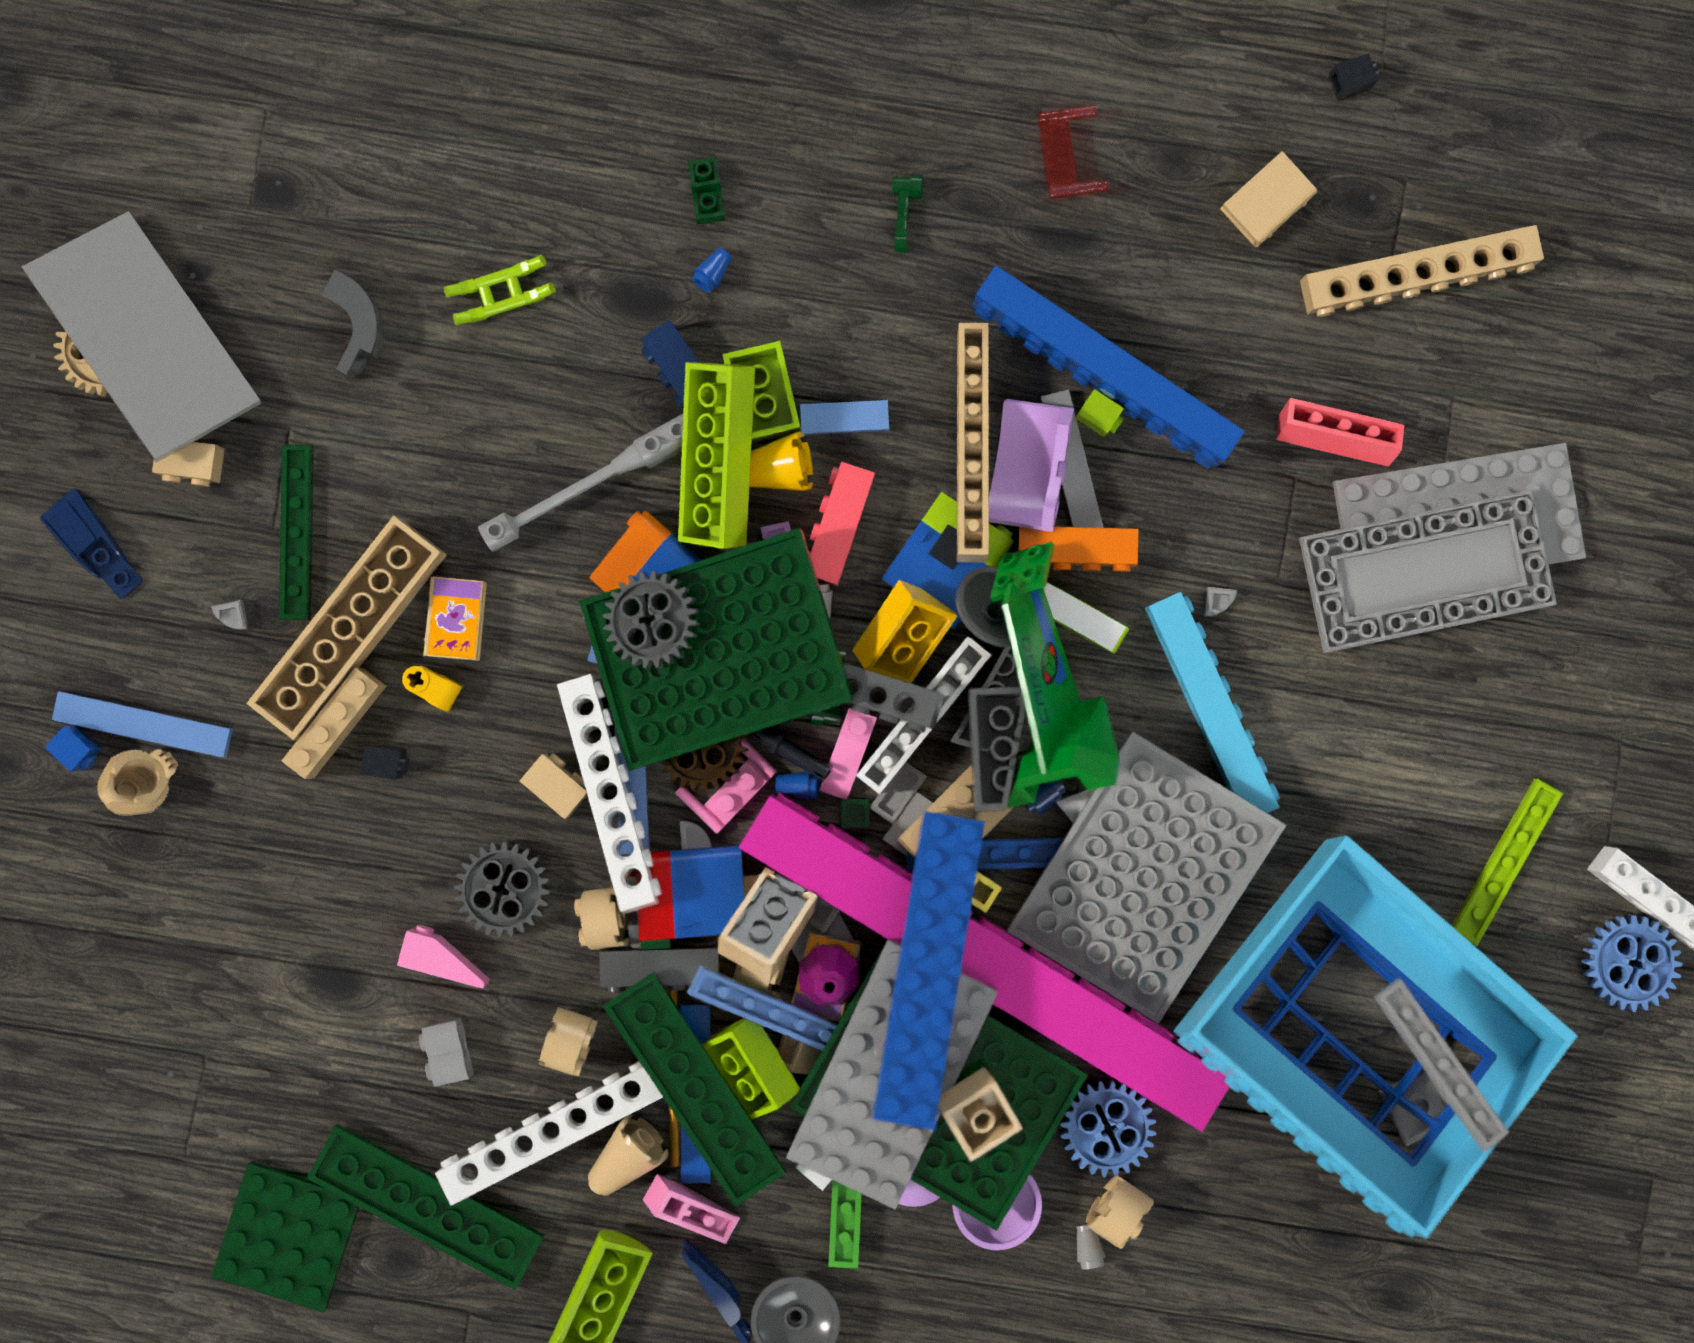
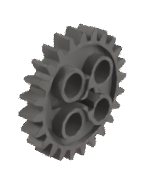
(626, 625)
(477, 880)

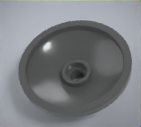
(978, 611)
(775, 1303)

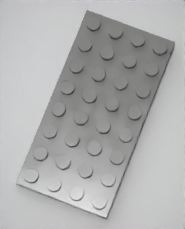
(1473, 479)
(838, 1128)

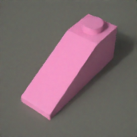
(848, 753)
(436, 956)
(689, 1209)

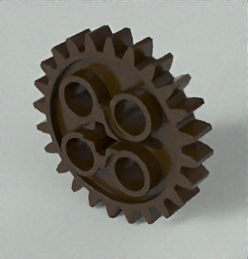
(713, 772)

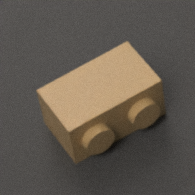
(195, 462)
(555, 784)

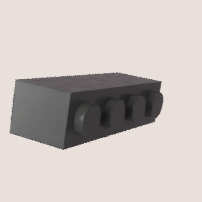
(672, 965)

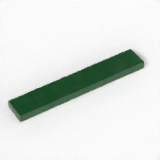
(296, 532)

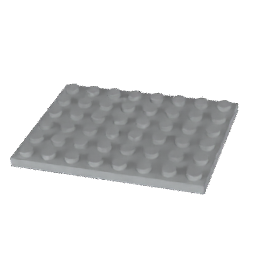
(1146, 878)

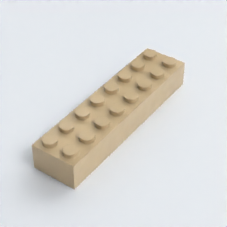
(347, 627)

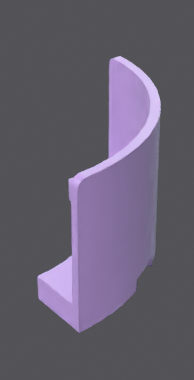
(1030, 464)

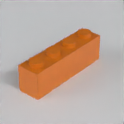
(1086, 547)

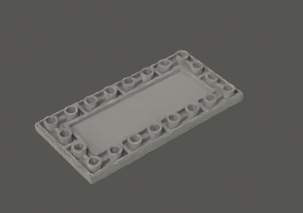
(141, 336)
(1427, 571)

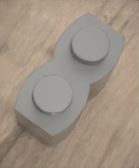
(446, 1052)

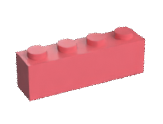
(1340, 432)
(840, 521)

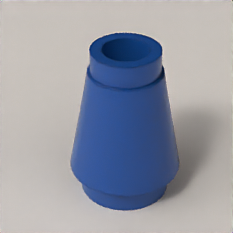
(710, 272)
(798, 785)

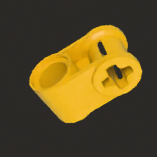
(436, 689)

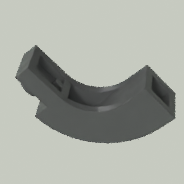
(365, 318)

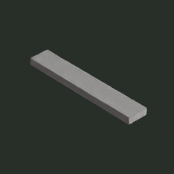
(1077, 482)
(1441, 1065)

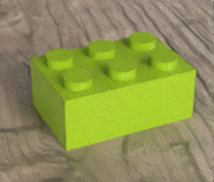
(773, 398)
(752, 1067)

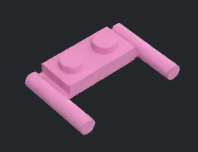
(732, 794)

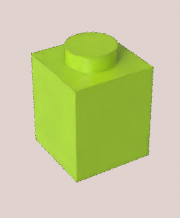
(1100, 414)

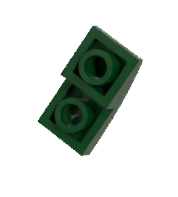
(706, 190)

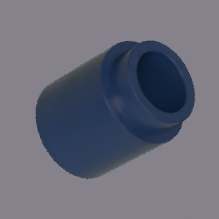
(1047, 796)

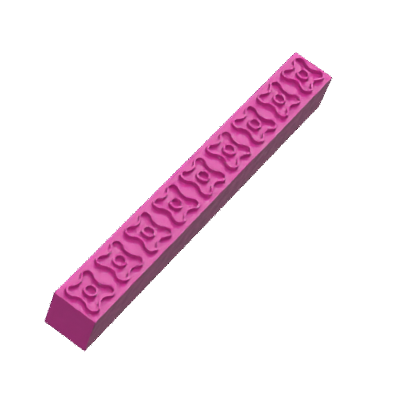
(1027, 981)

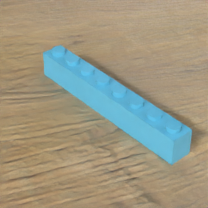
(1210, 701)

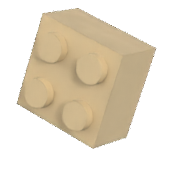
(978, 1114)

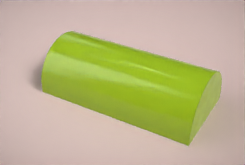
(603, 1290)

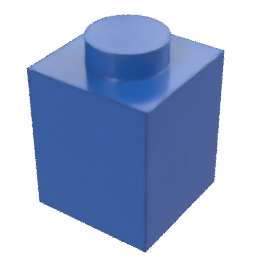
(73, 748)

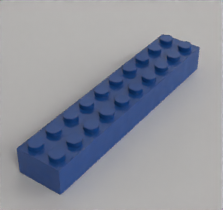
(1106, 368)
(928, 971)

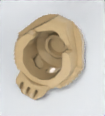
(136, 781)

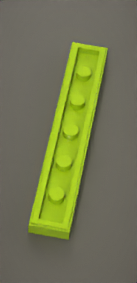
(1506, 861)

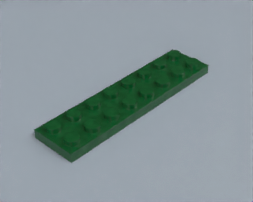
(694, 1089)
(419, 1206)

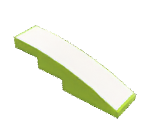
(1084, 619)

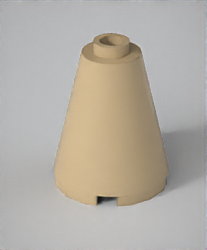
(627, 1156)

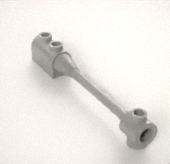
(645, 451)

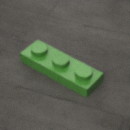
(844, 1227)

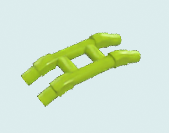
(483, 285)

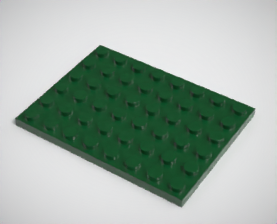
(756, 658)
(1034, 1085)

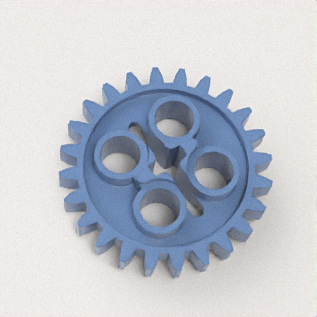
(1657, 969)
(1130, 1117)

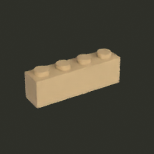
(334, 723)

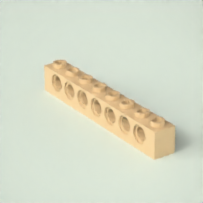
(1521, 242)
(972, 443)

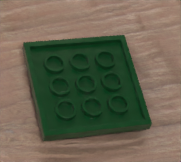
(285, 1237)

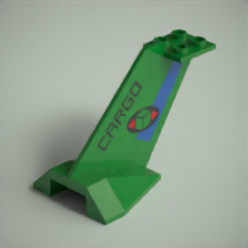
(1067, 733)

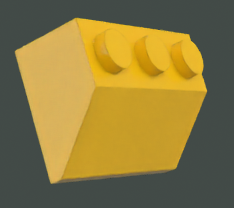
(904, 633)

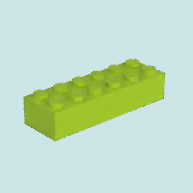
(716, 454)

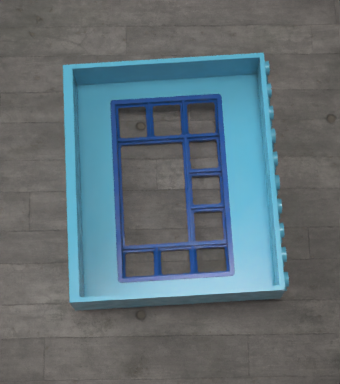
(1451, 984)

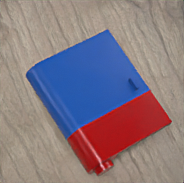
(698, 893)

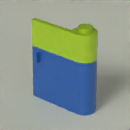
(924, 571)

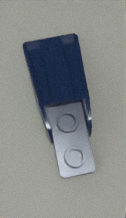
(90, 543)
(719, 1289)

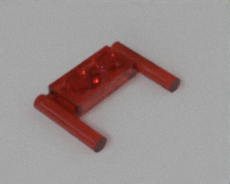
(1059, 155)

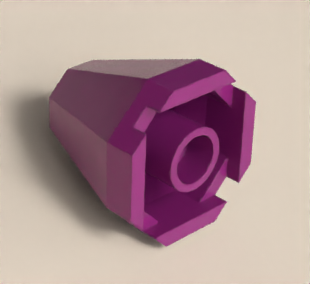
(832, 965)

